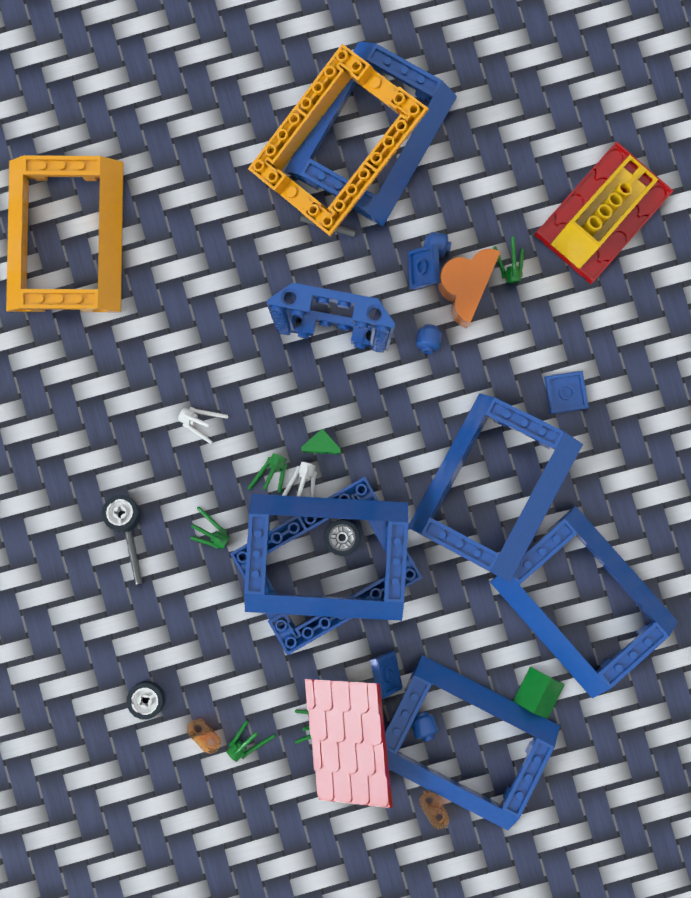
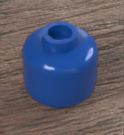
(441, 239)
(429, 339)
(424, 726)

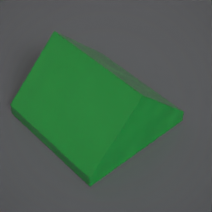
(321, 444)
(538, 693)

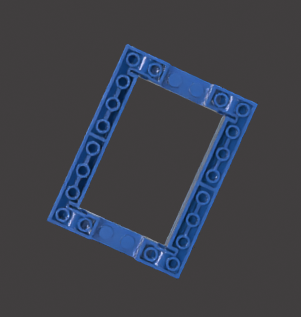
(427, 88)
(296, 302)
(256, 560)
(507, 561)
(649, 635)
(295, 637)
(538, 750)

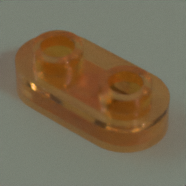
(202, 737)
(433, 809)

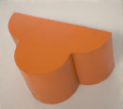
(465, 281)

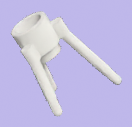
(189, 417)
(304, 471)

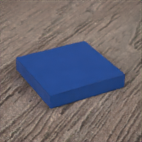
(424, 266)
(566, 392)
(386, 673)

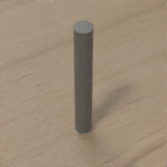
(340, 229)
(133, 557)

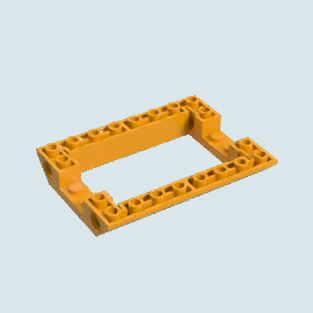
(307, 113)
(108, 295)

